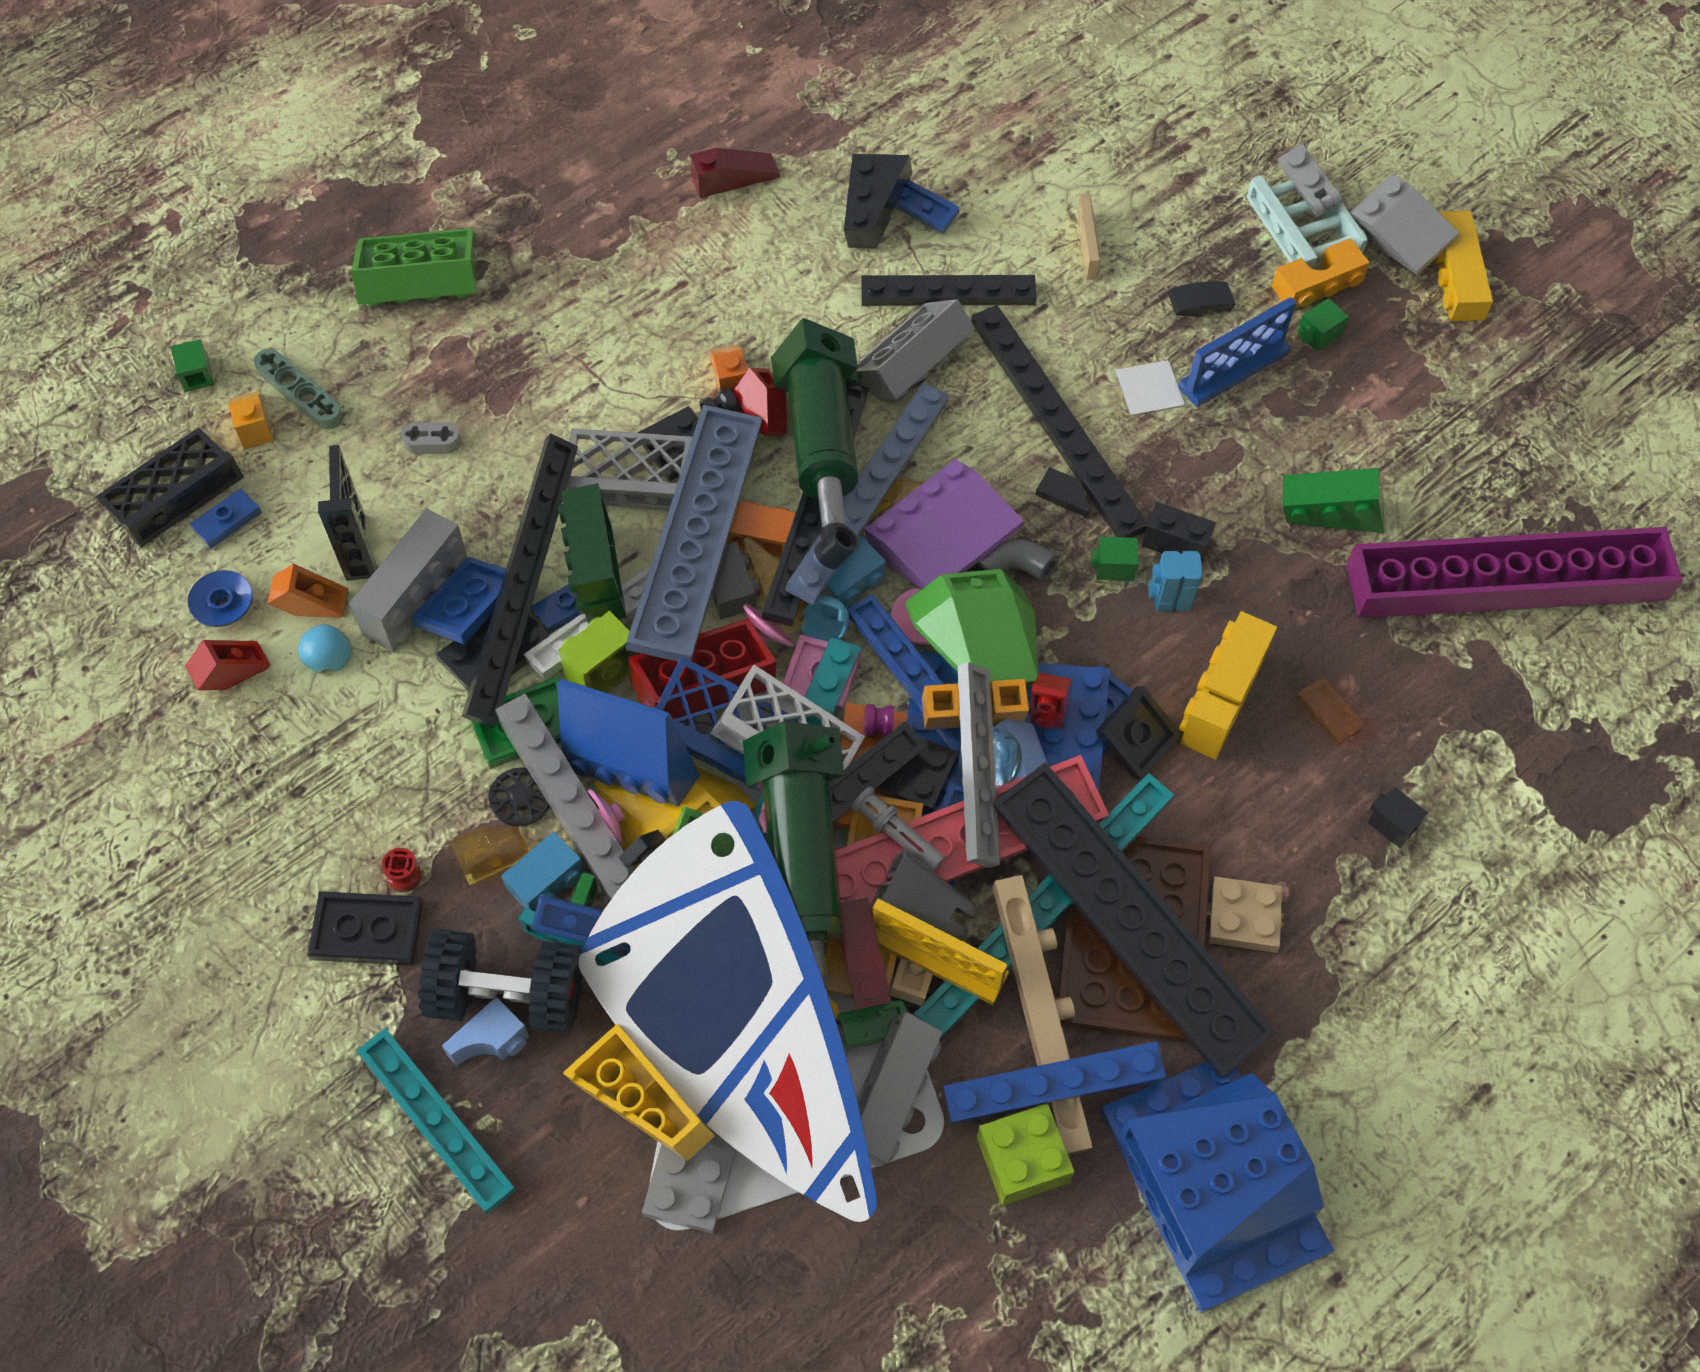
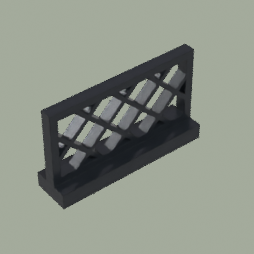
(177, 498)
(346, 521)

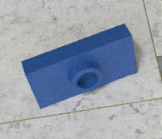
(225, 518)
(556, 609)

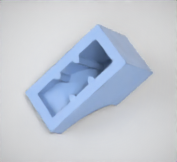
(489, 1032)

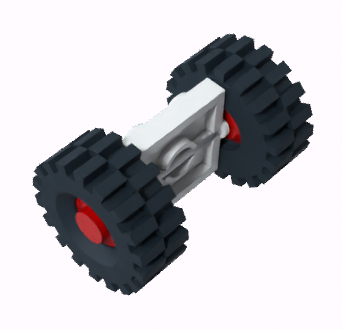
(450, 980)

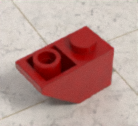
(761, 399)
(1050, 700)

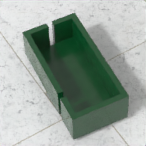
(591, 553)

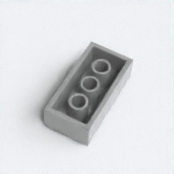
(408, 579)

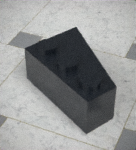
(872, 195)

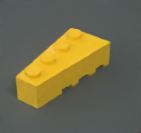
(633, 1087)

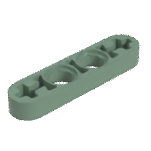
(297, 389)

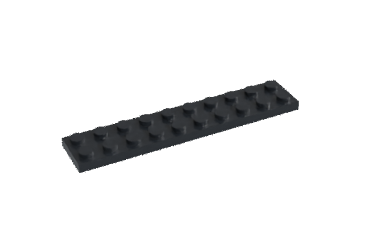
(1133, 920)

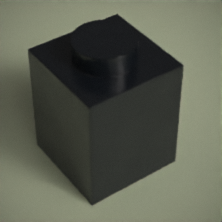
(1396, 816)

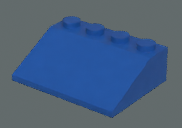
(624, 744)

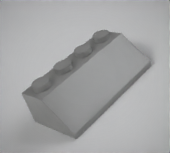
(914, 349)

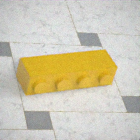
(1463, 272)

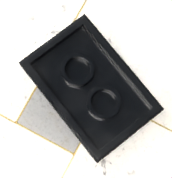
(365, 928)

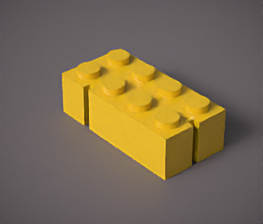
(1226, 684)

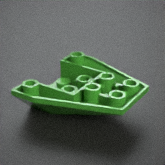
(979, 621)

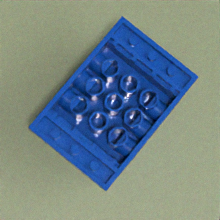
(1221, 1180)

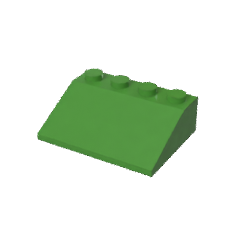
(415, 267)

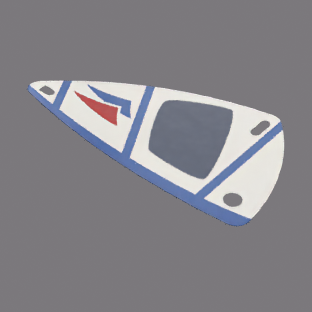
(735, 1006)

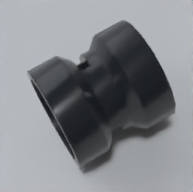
(725, 400)

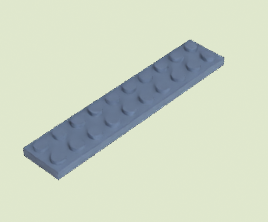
(694, 535)

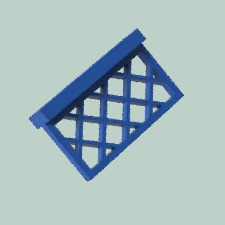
(1239, 354)
(700, 745)

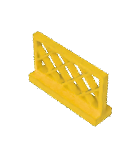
(938, 952)

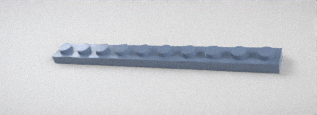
(874, 484)

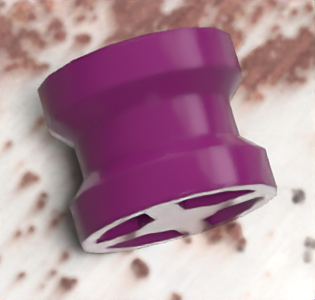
(878, 720)

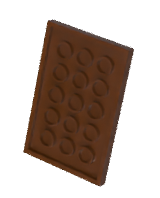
(1094, 977)

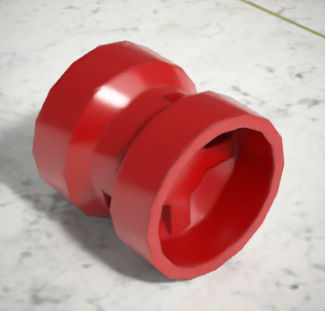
(406, 876)

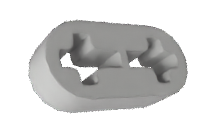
(430, 438)

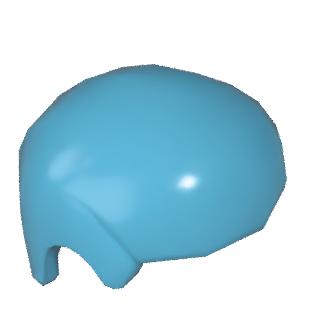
(825, 619)
(324, 648)

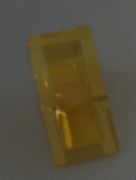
(488, 851)

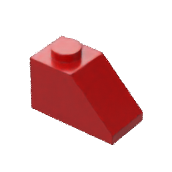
(225, 663)

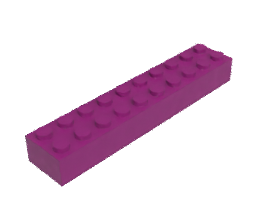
(1513, 572)

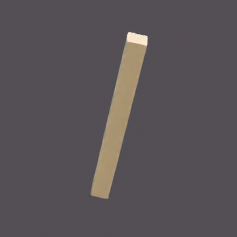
(1037, 999)

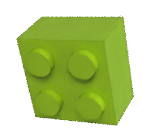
(597, 654)
(1025, 1154)

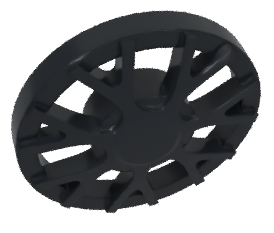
(519, 797)

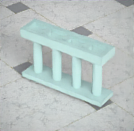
(1292, 237)

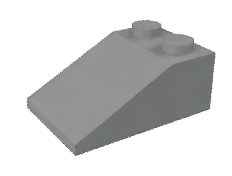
(1404, 224)

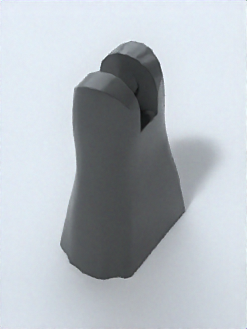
(924, 895)

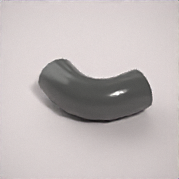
(1021, 556)

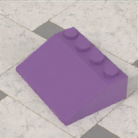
(943, 526)

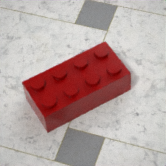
(723, 651)

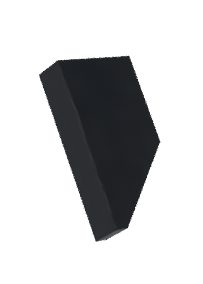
(1063, 491)

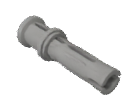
(888, 815)

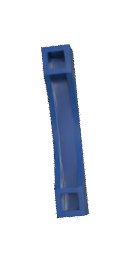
(1054, 1082)

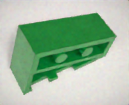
(1335, 499)

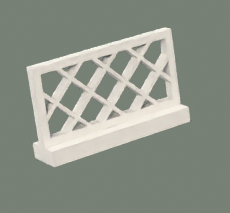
(734, 730)

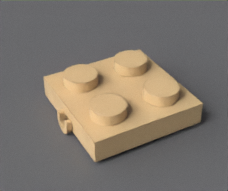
(1245, 914)

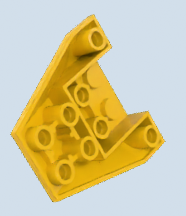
(646, 815)

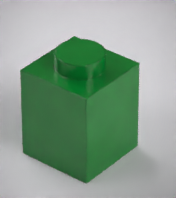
(1322, 325)
(192, 365)
(1115, 558)

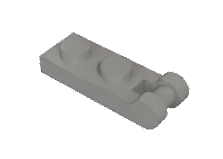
(1309, 180)

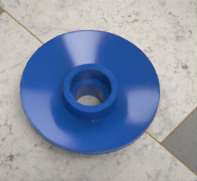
(218, 588)

